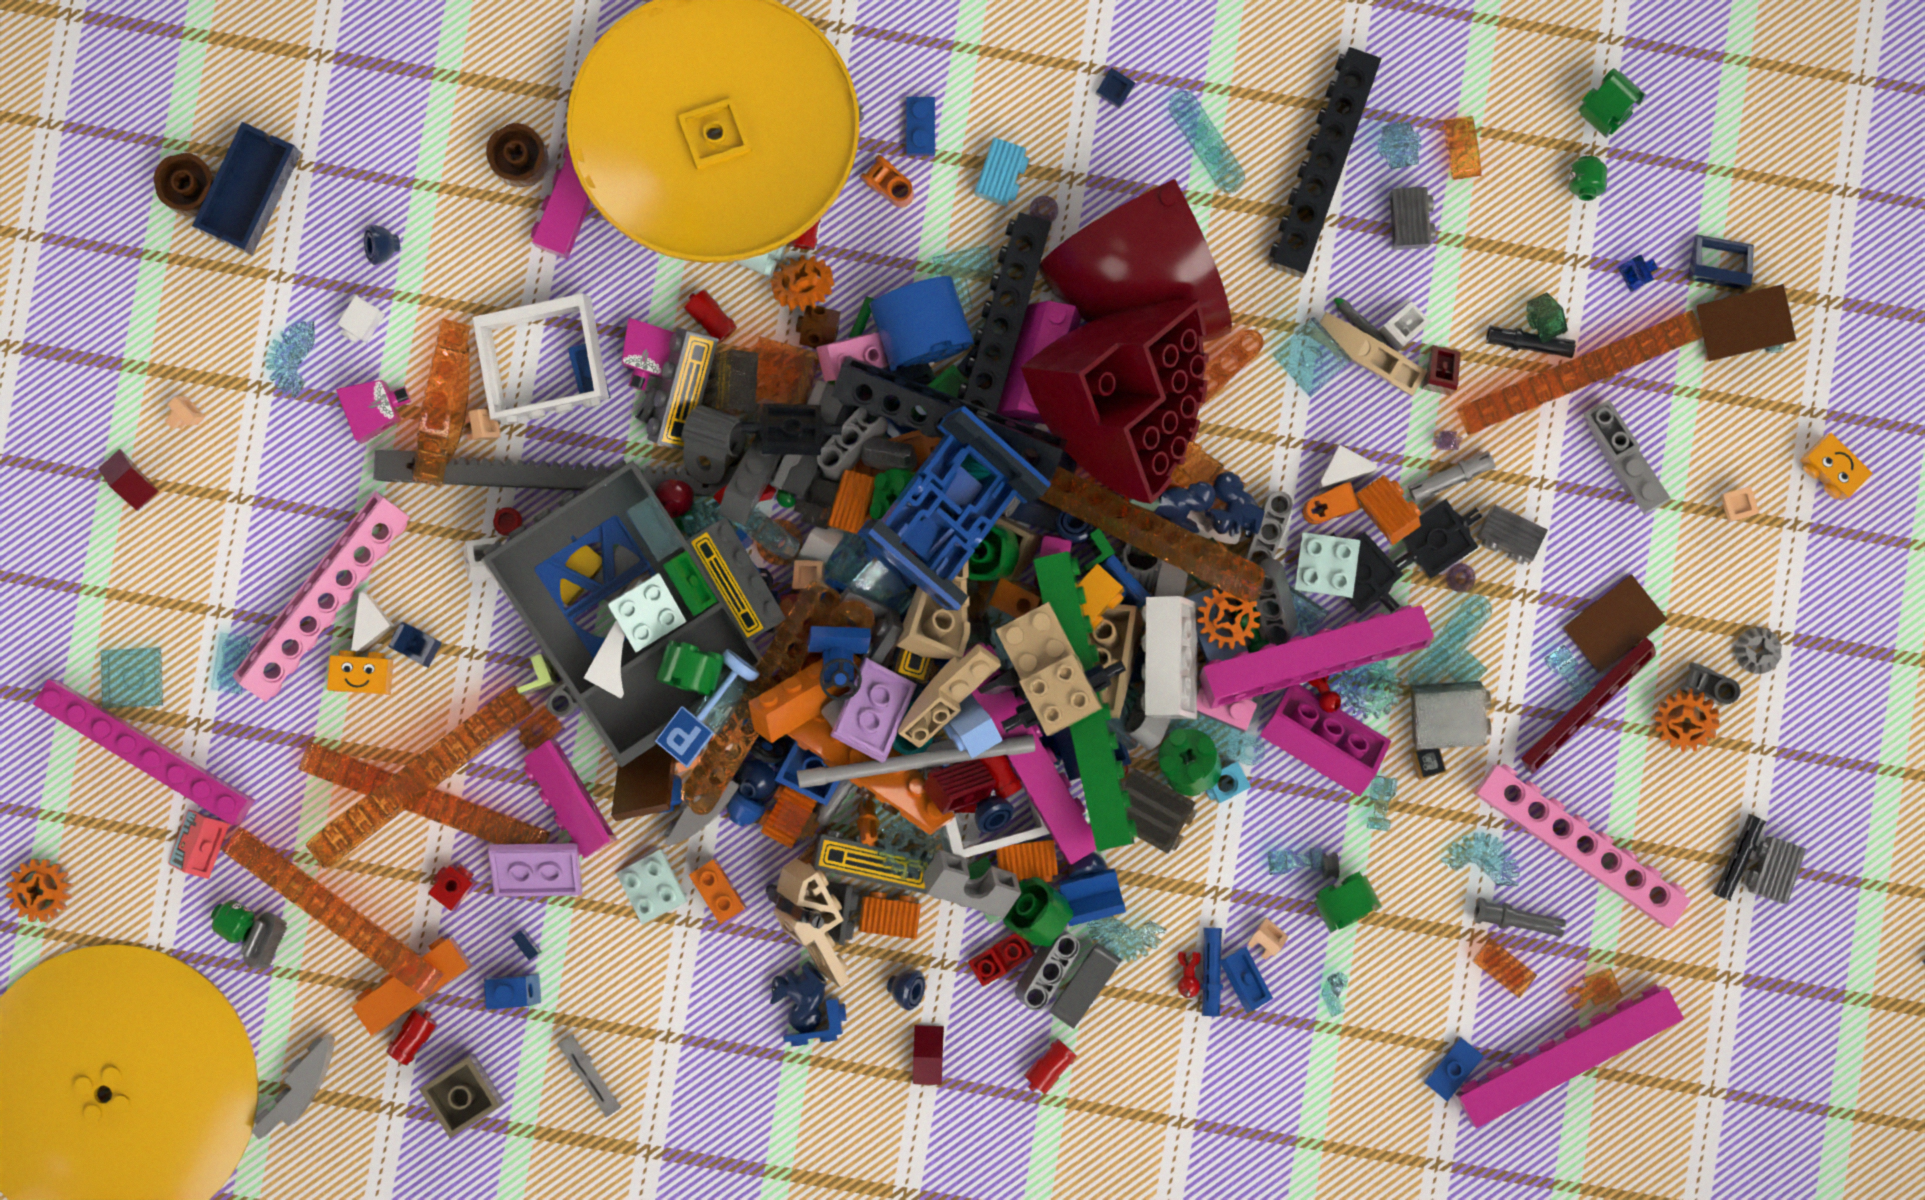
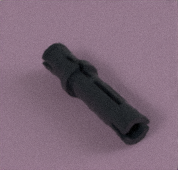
(1518, 339)
(1739, 857)

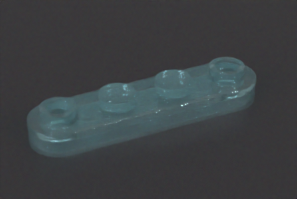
(1206, 141)
(1451, 641)
(1227, 739)

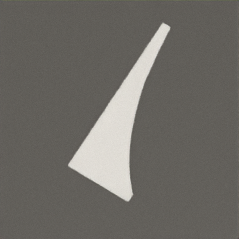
(606, 666)

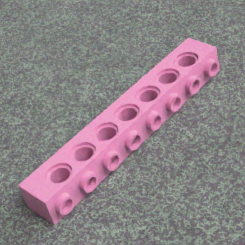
(305, 601)
(1673, 897)

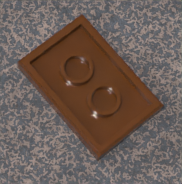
(1746, 323)
(1614, 623)
(644, 785)

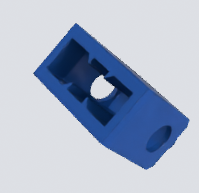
(512, 991)

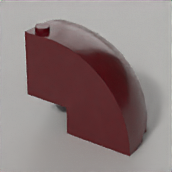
(1140, 258)
(1126, 393)

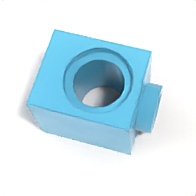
(1239, 780)

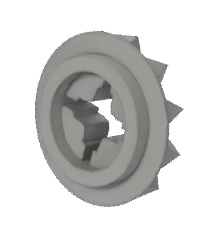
(1747, 657)

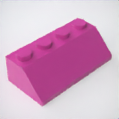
(1041, 326)
(1326, 741)
(569, 798)

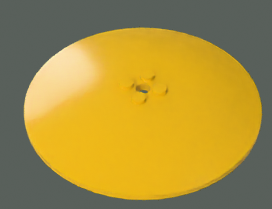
(698, 66)
(165, 1050)

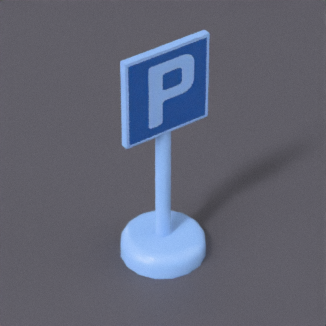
(687, 734)

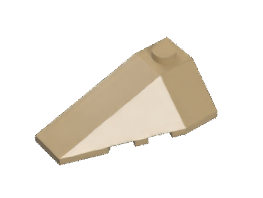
(932, 629)
(1118, 639)

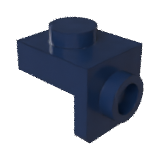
(415, 644)

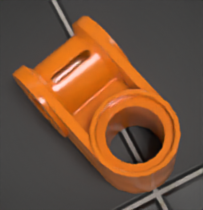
(884, 179)
(1335, 503)

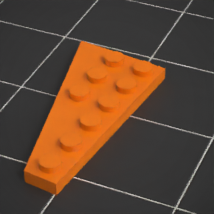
(899, 789)

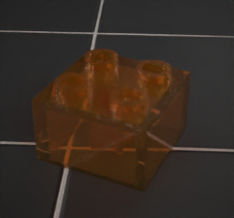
(784, 371)

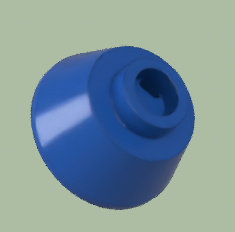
(744, 809)

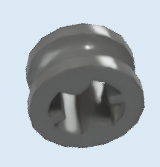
(1331, 866)

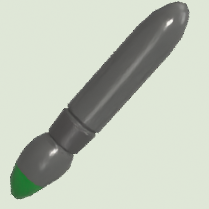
(1357, 319)

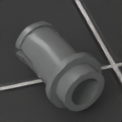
(647, 408)

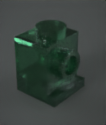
(1546, 316)

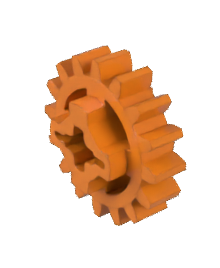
(802, 283)
(1234, 630)
(1701, 722)
(35, 901)

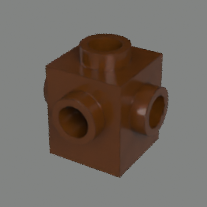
(818, 326)

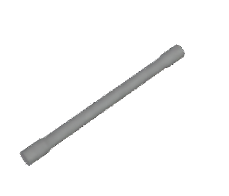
(823, 775)

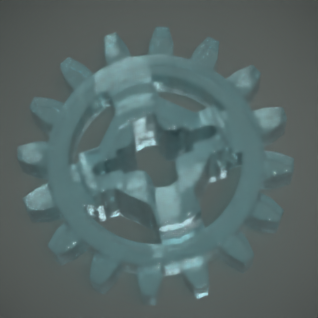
(1376, 697)
(912, 861)

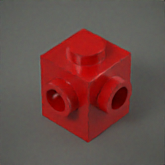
(452, 886)

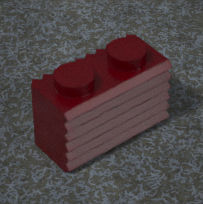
(959, 785)

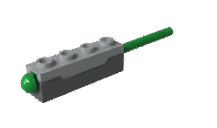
(796, 472)

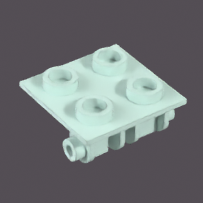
(1327, 565)
(646, 612)
(652, 886)

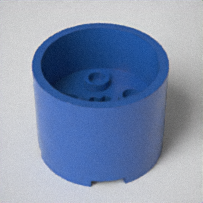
(921, 323)

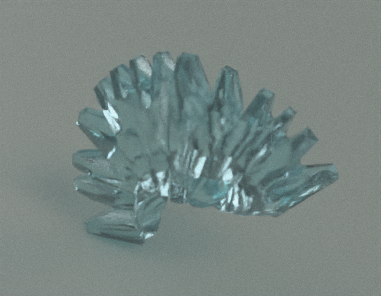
(290, 356)
(1485, 857)
(1125, 939)

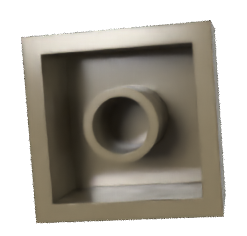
(462, 1095)

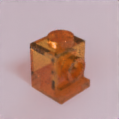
(551, 728)

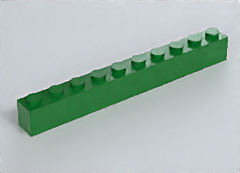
(1091, 735)

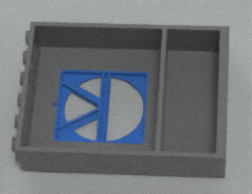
(530, 576)

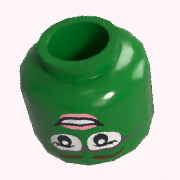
(1588, 178)
(232, 921)

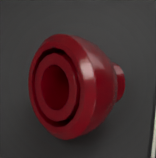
(675, 497)

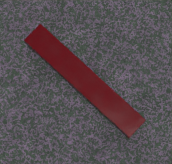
(1589, 706)

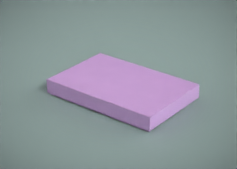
(875, 712)
(535, 869)

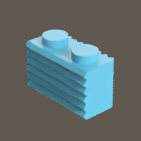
(1001, 171)

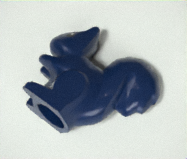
(1179, 501)
(1240, 507)
(806, 991)

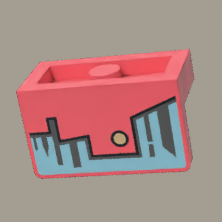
(198, 844)

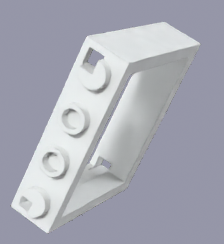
(483, 330)
(950, 833)

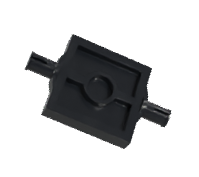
(791, 429)
(1439, 540)
(1373, 577)

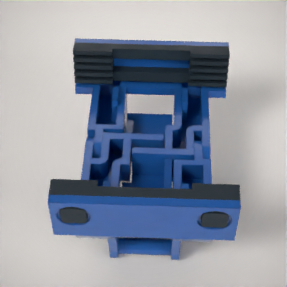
(947, 484)

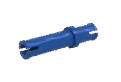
(1211, 972)

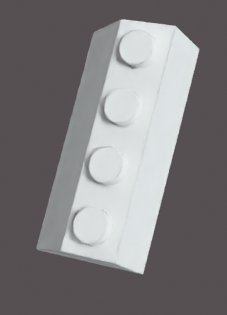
(1170, 658)

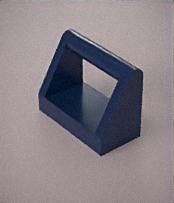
(1719, 276)

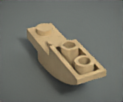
(1375, 355)
(945, 691)

